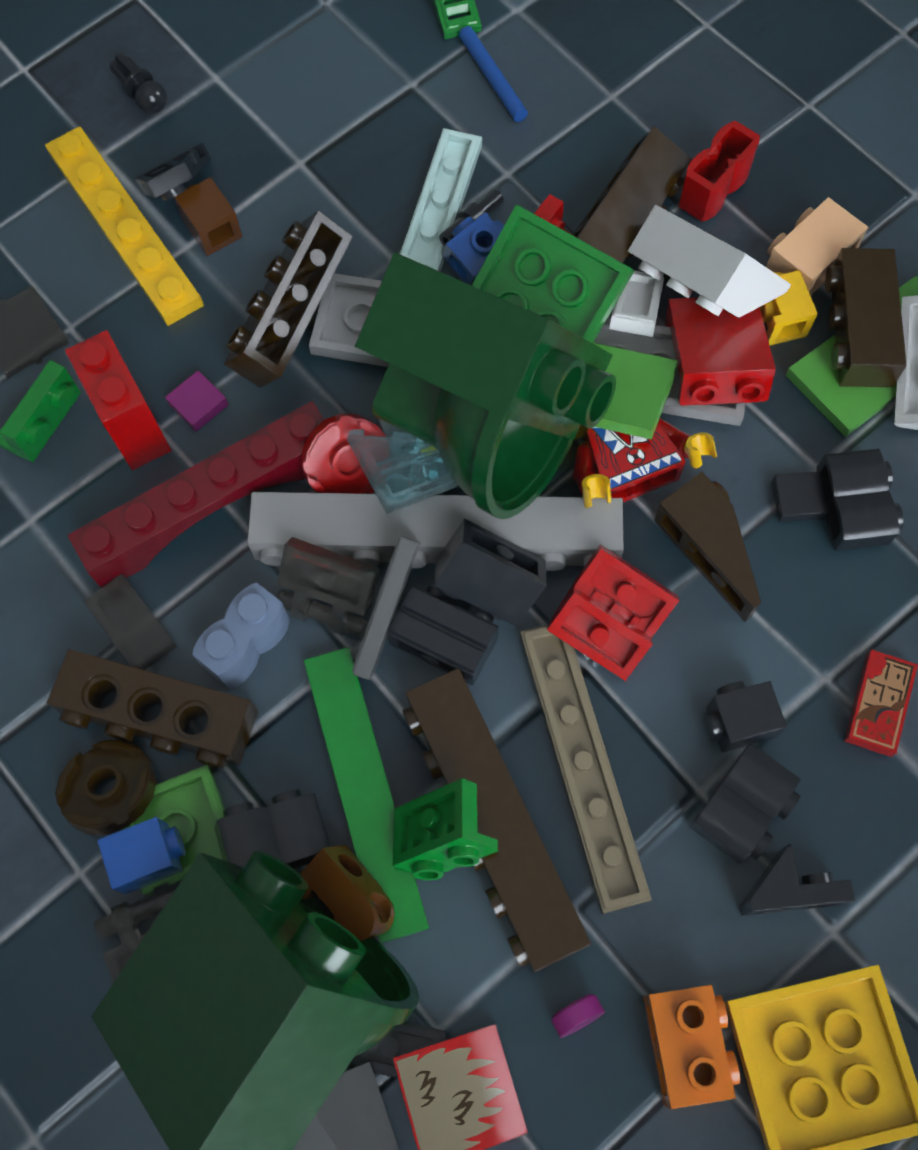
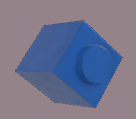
(142, 855)

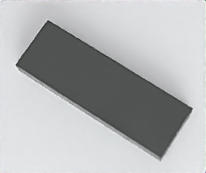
(385, 607)

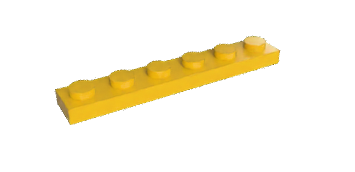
(124, 226)

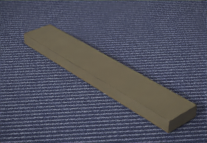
(585, 772)

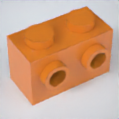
(691, 1047)

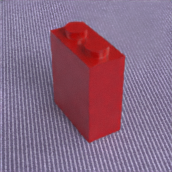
(118, 400)

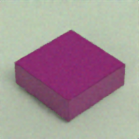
(196, 401)

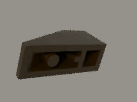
(708, 534)

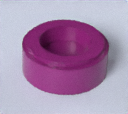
(577, 1015)

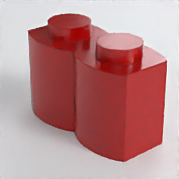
(718, 170)

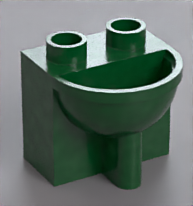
(482, 382)
(247, 1007)

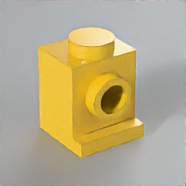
(790, 314)

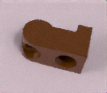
(349, 892)

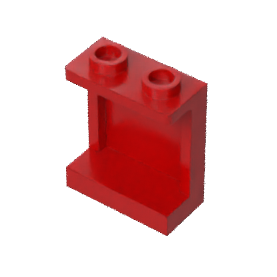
(719, 356)

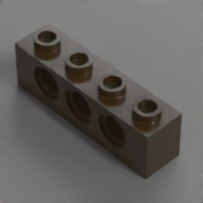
(87, 678)

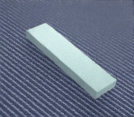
(441, 196)

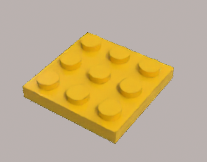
(826, 1063)

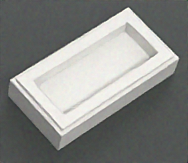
(638, 305)

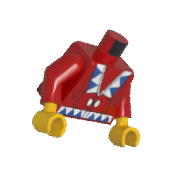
(629, 466)

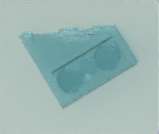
(400, 468)

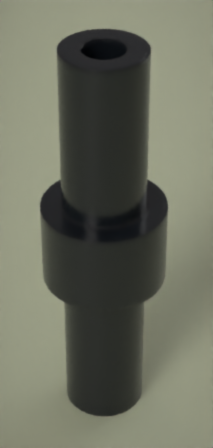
(475, 210)

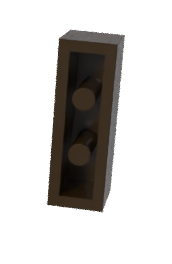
(866, 318)

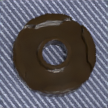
(120, 805)

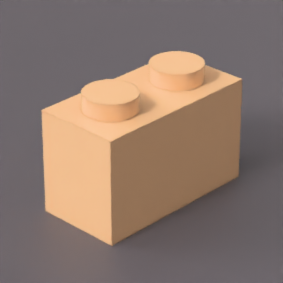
(816, 243)

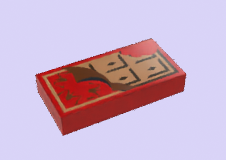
(881, 703)

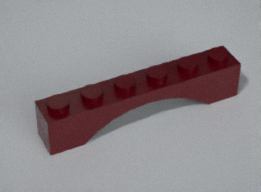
(139, 529)

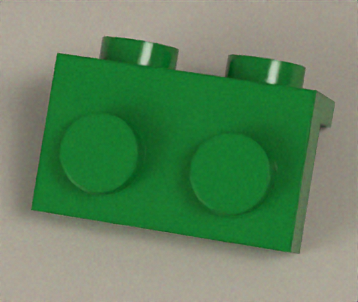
(39, 412)

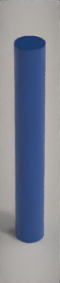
(493, 74)

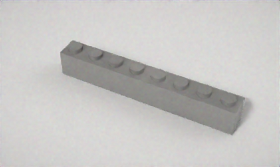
(360, 529)

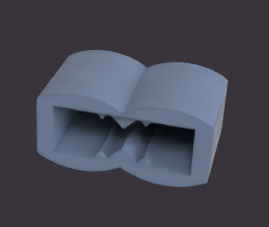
(250, 628)

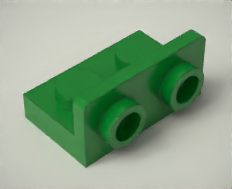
(440, 832)

